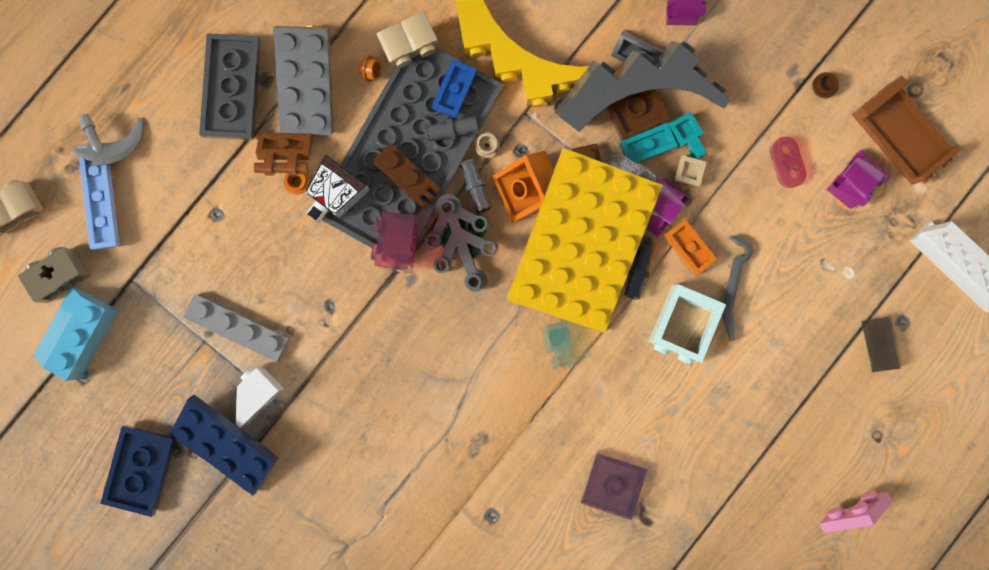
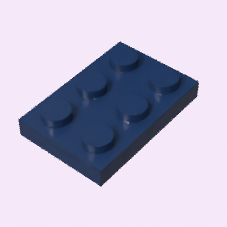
(138, 470)

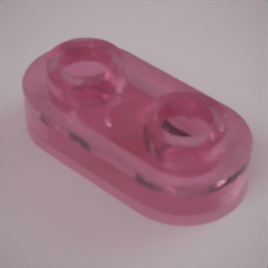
(786, 162)

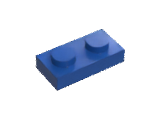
(454, 89)

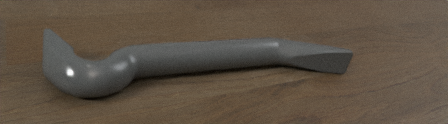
(733, 283)

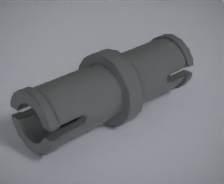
(451, 128)
(475, 186)

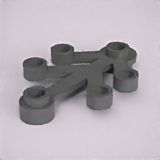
(459, 239)

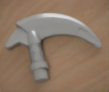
(107, 153)

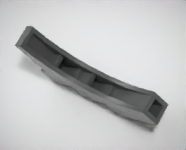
(672, 70)

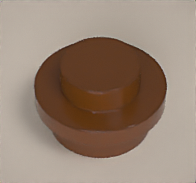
(825, 85)

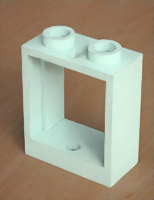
(694, 298)

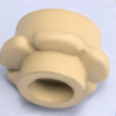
(480, 143)

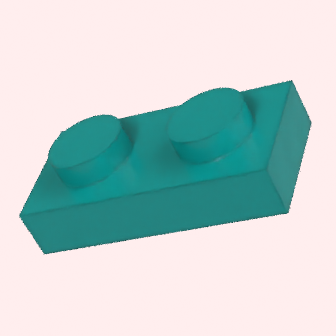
(648, 144)

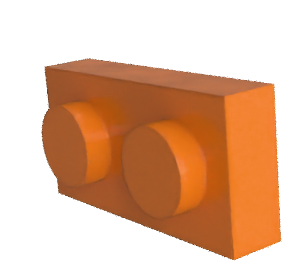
(690, 247)

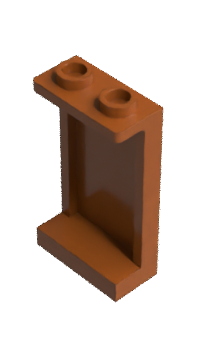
(905, 133)

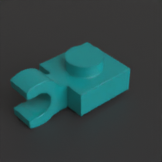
(686, 132)

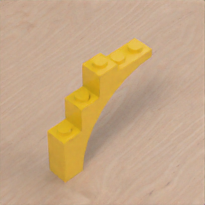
(509, 60)

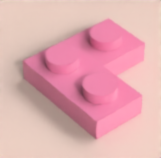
(862, 514)

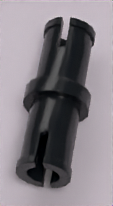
(638, 272)

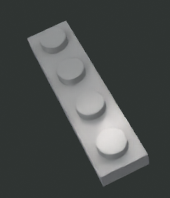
(236, 327)

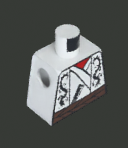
(333, 190)

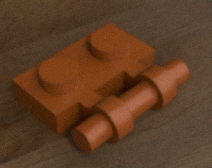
(283, 147)

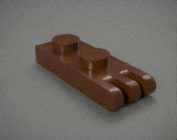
(406, 175)

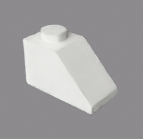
(255, 394)

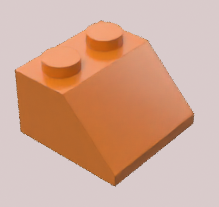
(524, 184)

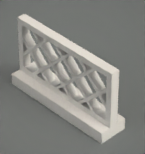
(957, 258)

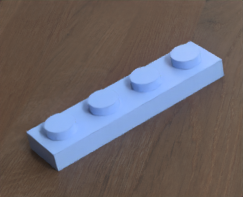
(99, 205)

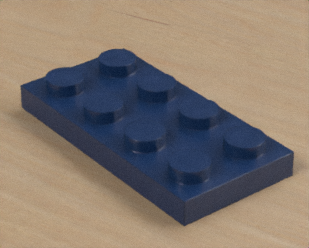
(223, 445)

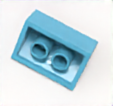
(74, 335)

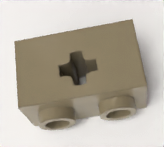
(68, 272)

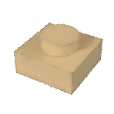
(689, 171)

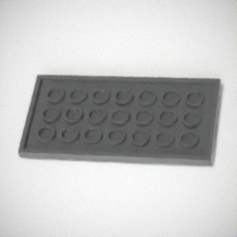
(400, 120)

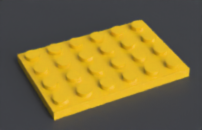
(583, 241)

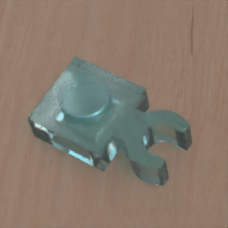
(556, 340)

